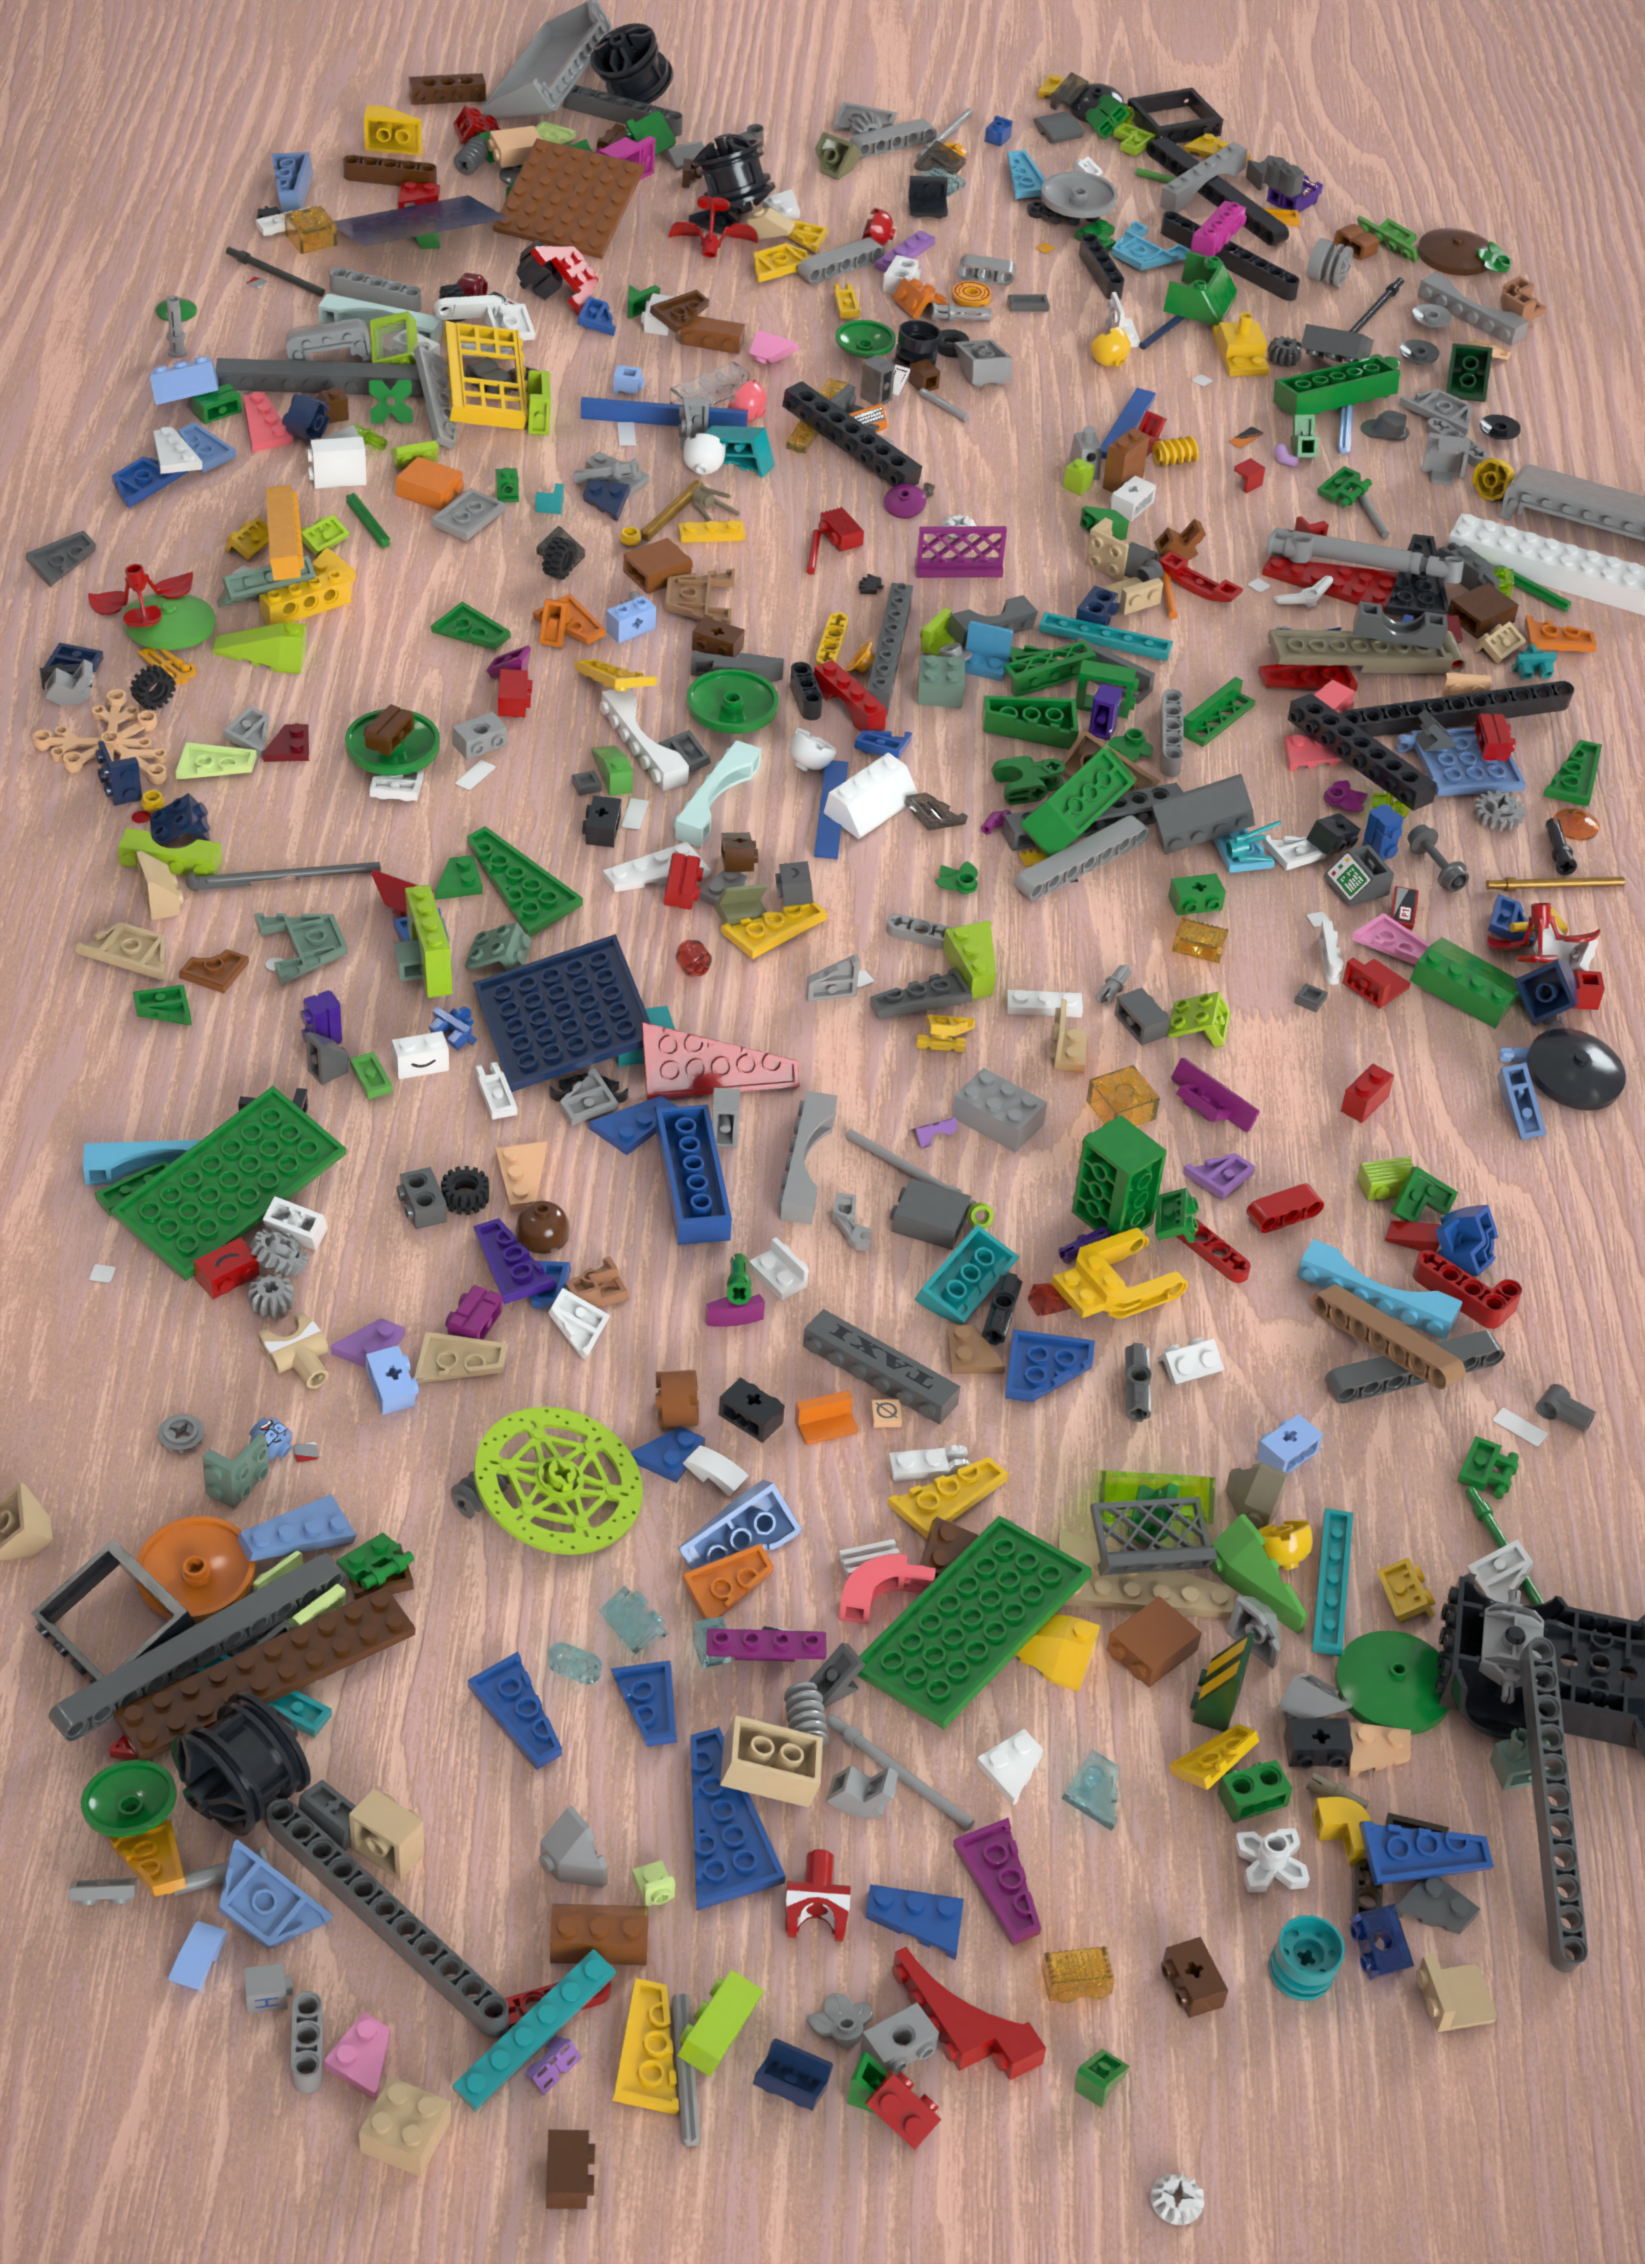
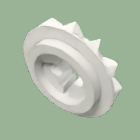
(958, 521)
(1164, 2204)

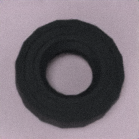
(950, 335)

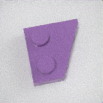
(369, 1339)

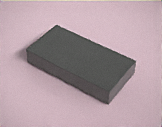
(1028, 302)

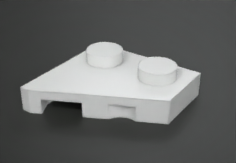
(1293, 851)
(578, 1321)
(1011, 1764)

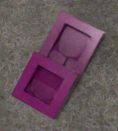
(725, 1313)

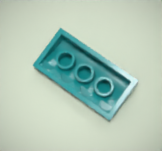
(966, 1276)

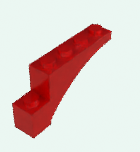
(965, 2030)

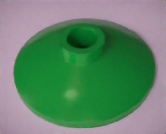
(187, 309)

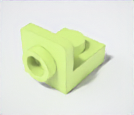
(654, 1883)

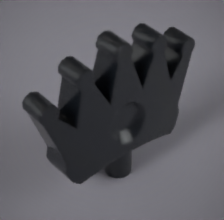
(267, 212)
(870, 584)

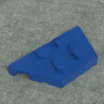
(142, 480)

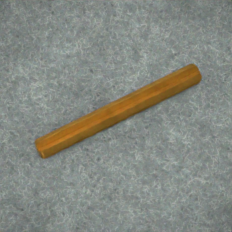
(670, 511)

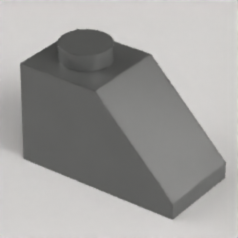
(325, 1058)

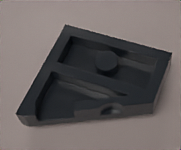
(721, 220)

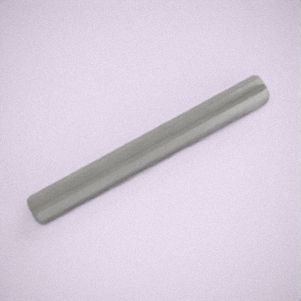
(685, 2075)

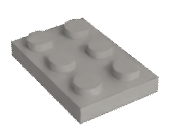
(468, 514)

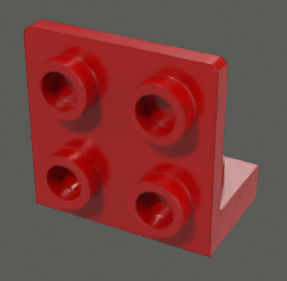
(472, 120)
(1374, 981)

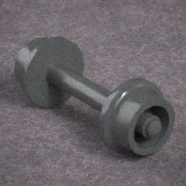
(1423, 840)

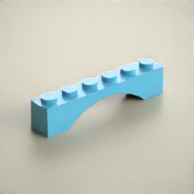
(113, 1161)
(1424, 1310)

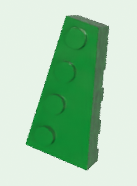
(1032, 719)

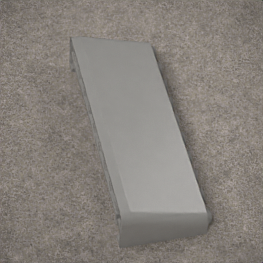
(549, 64)
(1575, 500)

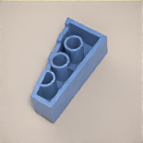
(293, 178)

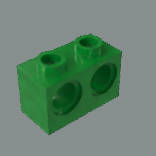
(1256, 1795)

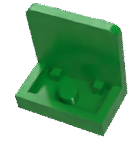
(654, 126)

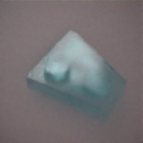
(1095, 1789)

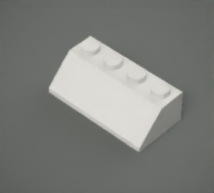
(870, 796)

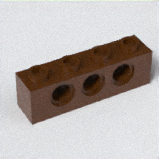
(447, 89)

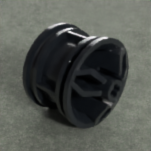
(632, 63)
(734, 171)
(240, 1763)

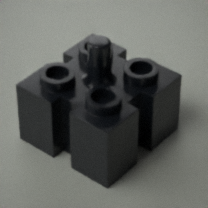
(544, 279)

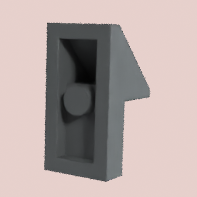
(1256, 172)
(1137, 557)
(1434, 734)
(836, 1675)

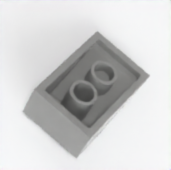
(984, 362)

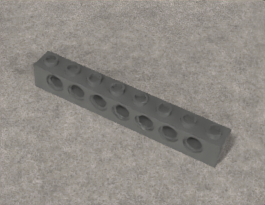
(890, 643)
(1129, 803)

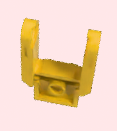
(1096, 1287)

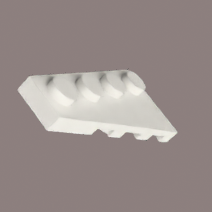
(174, 452)
(648, 869)

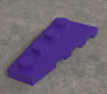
(510, 1263)

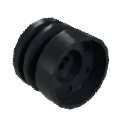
(917, 342)

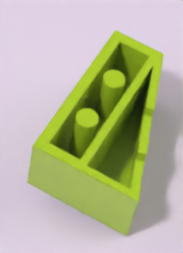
(972, 954)

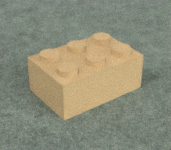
(771, 1761)

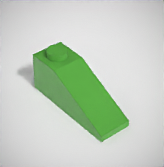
(614, 769)

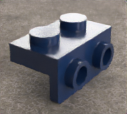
(793, 2074)

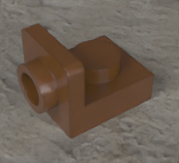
(689, 172)

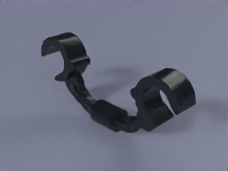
(566, 1086)

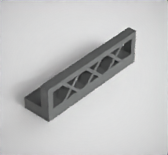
(1145, 677)

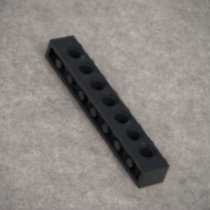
(851, 435)
(1362, 752)

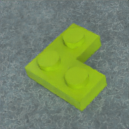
(1133, 138)

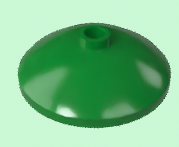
(865, 338)
(128, 1798)

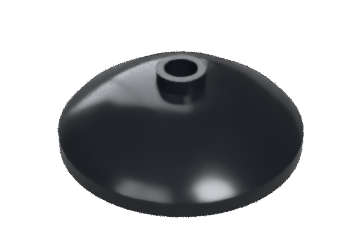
(1089, 99)

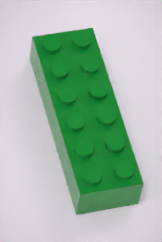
(1336, 386)

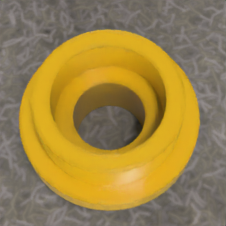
(630, 536)
(152, 800)

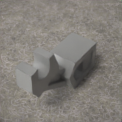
(844, 1218)

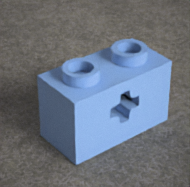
(631, 619)
(391, 1379)
(1289, 1444)

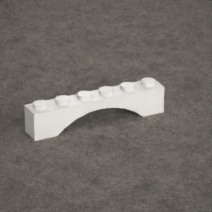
(664, 765)

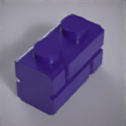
(1105, 711)
(322, 1016)

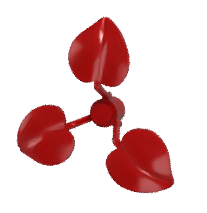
(710, 242)
(136, 579)
(1541, 919)

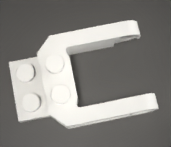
(495, 314)

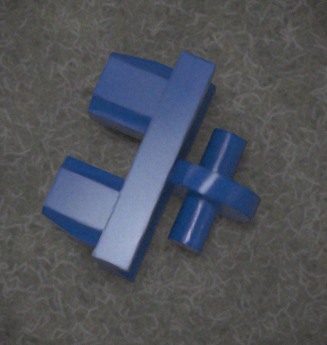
(456, 1022)

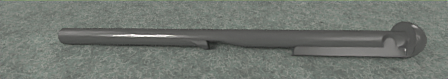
(243, 879)

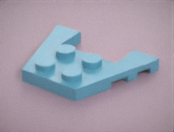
(1142, 253)

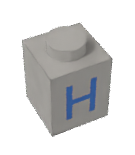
(267, 1988)

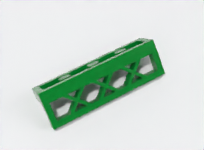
(1053, 670)
(1211, 711)

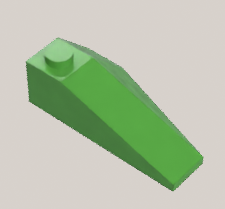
(1251, 1573)

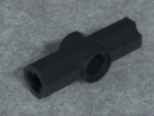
(1002, 1309)

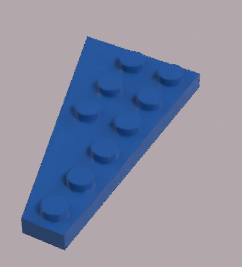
(729, 1838)

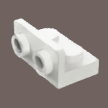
(780, 1270)

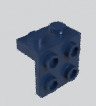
(119, 777)
(178, 818)

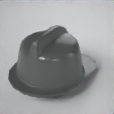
(1387, 425)

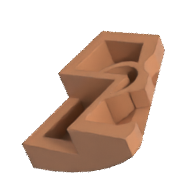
(599, 1286)

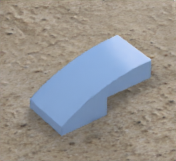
(197, 1955)

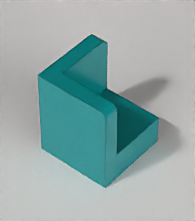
(550, 502)

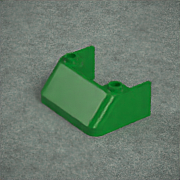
(1209, 291)

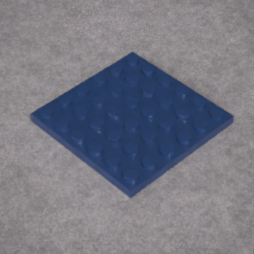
(563, 1012)

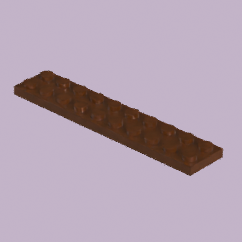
(266, 1670)

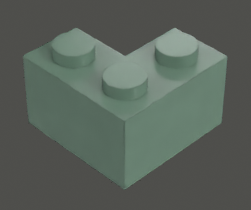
(408, 958)

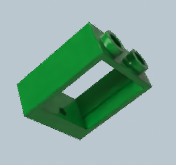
(1109, 674)

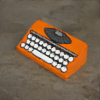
(872, 417)

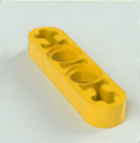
(830, 641)

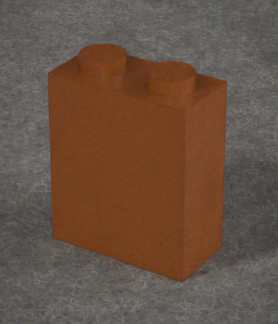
(1125, 459)
(654, 563)
(1153, 1641)

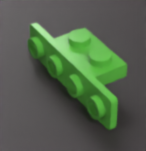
(1393, 236)

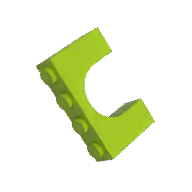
(427, 928)

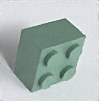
(941, 681)

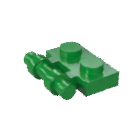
(1340, 483)
(1479, 1466)
(365, 1561)

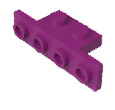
(1212, 1097)
(766, 1644)

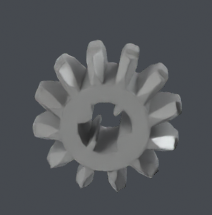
(865, 122)
(271, 1295)

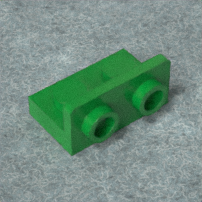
(1176, 1215)
(1146, 1493)

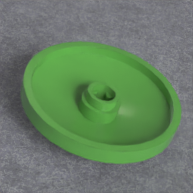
(183, 622)

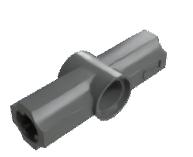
(1137, 1382)

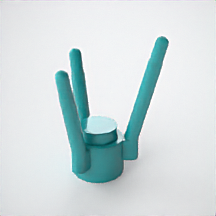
(1239, 845)

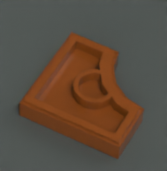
(216, 971)

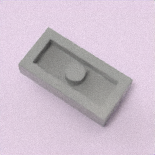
(89, 1891)

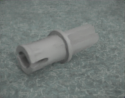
(1114, 984)

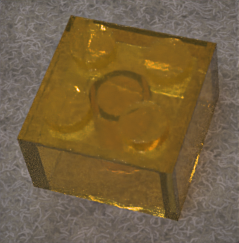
(310, 229)
(1124, 1094)

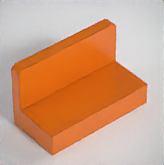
(825, 1417)

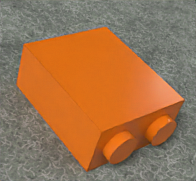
(429, 483)

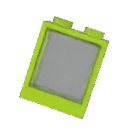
(394, 339)

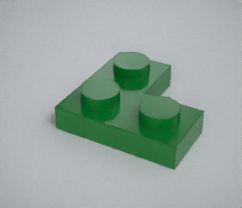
(1102, 230)
(1422, 1190)

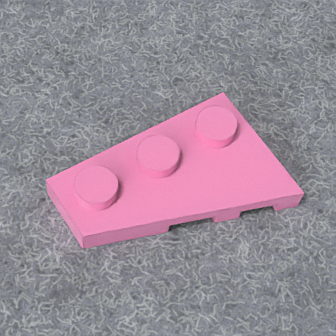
(1391, 938)

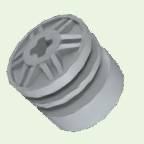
(1329, 262)

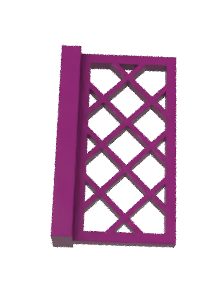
(959, 565)

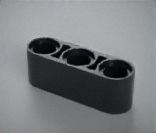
(806, 691)

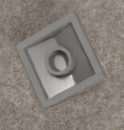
(677, 153)

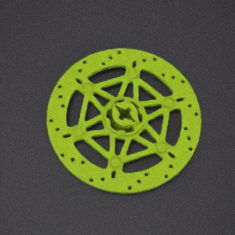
(558, 1480)

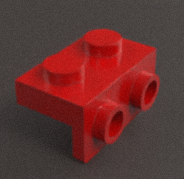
(903, 2109)

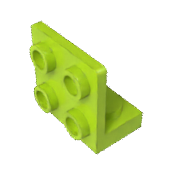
(1199, 1014)

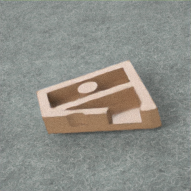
(971, 1352)

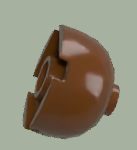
(542, 1227)

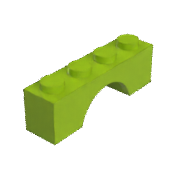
(199, 857)

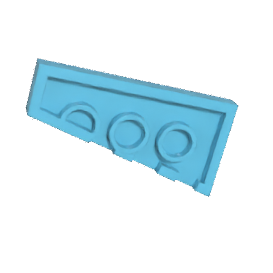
(1025, 175)

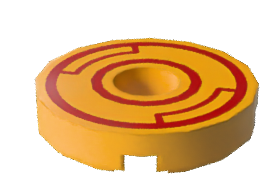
(971, 294)

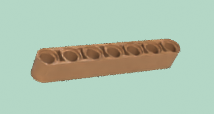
(1388, 1337)

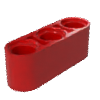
(1285, 1208)

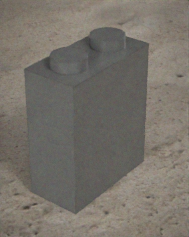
(930, 1213)

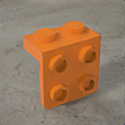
(915, 296)

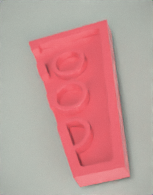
(264, 423)

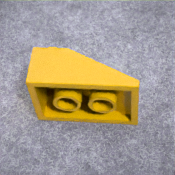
(392, 131)

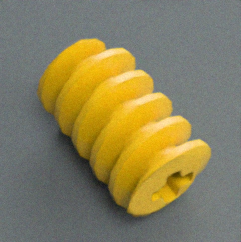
(1175, 450)

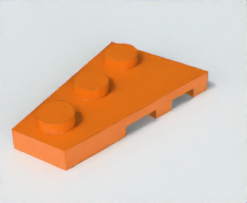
(581, 625)
(727, 1580)

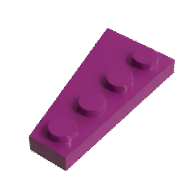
(996, 1870)

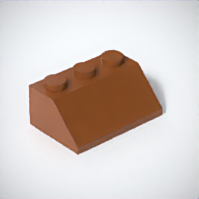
(613, 1931)

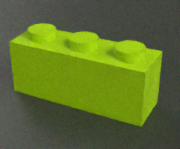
(719, 2022)

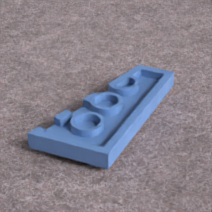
(302, 1529)

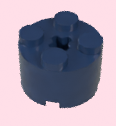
(306, 417)

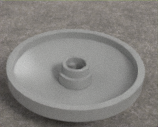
(1079, 194)

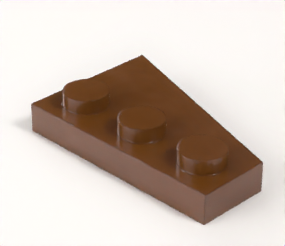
(680, 310)

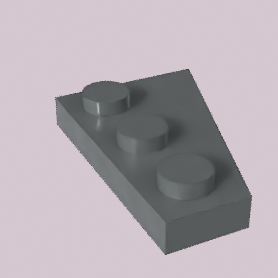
(61, 556)

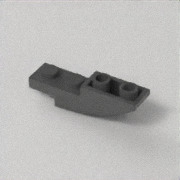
(765, 666)

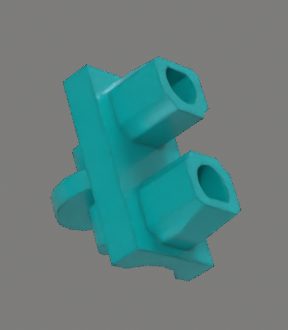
(1533, 660)

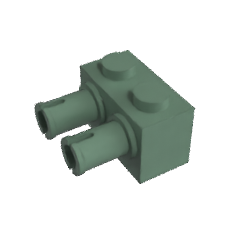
(1512, 1761)

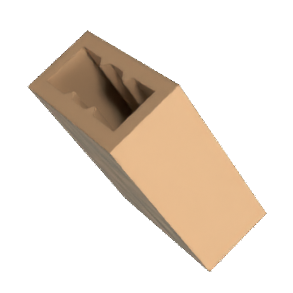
(512, 145)

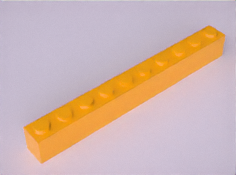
(284, 532)

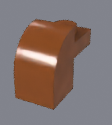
(1183, 543)

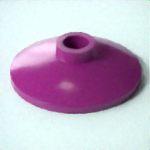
(905, 501)

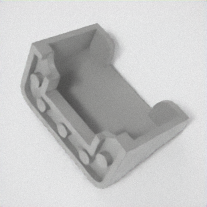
(329, 336)

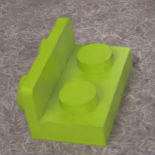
(324, 534)

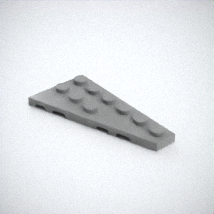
(434, 384)

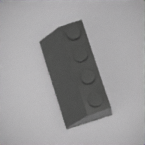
(1202, 814)

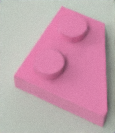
(361, 2055)

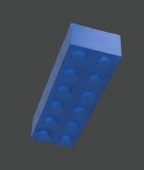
(693, 1174)

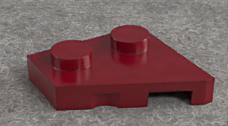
(289, 744)

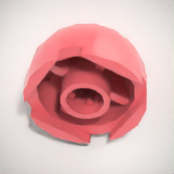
(751, 398)

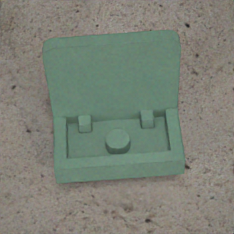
(503, 944)
(233, 1480)

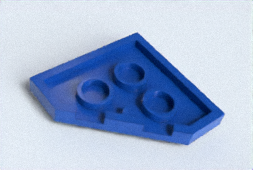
(1044, 1363)

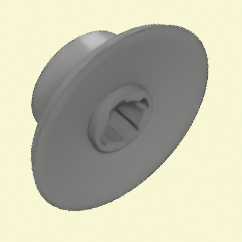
(955, 650)

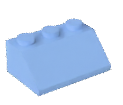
(183, 380)

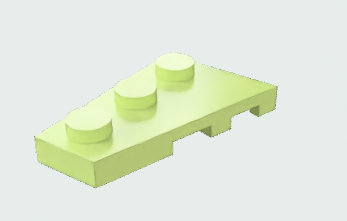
(213, 760)

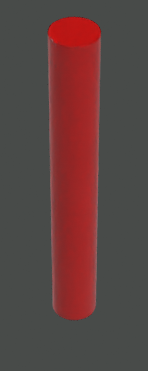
(813, 553)

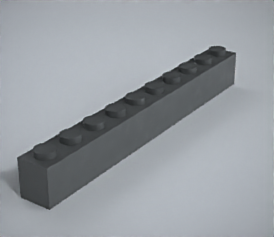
(312, 375)

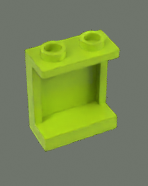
(539, 402)

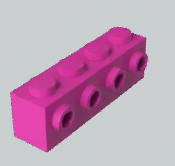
(1218, 229)

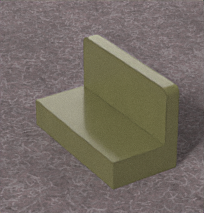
(740, 903)

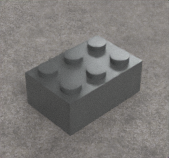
(1335, 344)

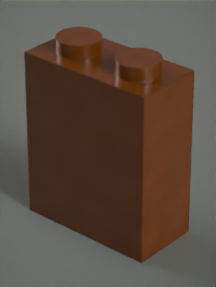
(1483, 609)

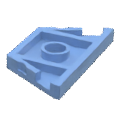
(266, 1901)

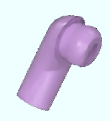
(1282, 456)

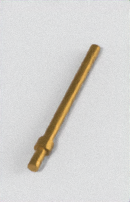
(1512, 883)

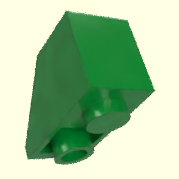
(1091, 516)

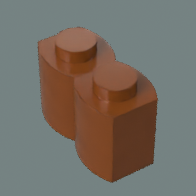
(1362, 242)

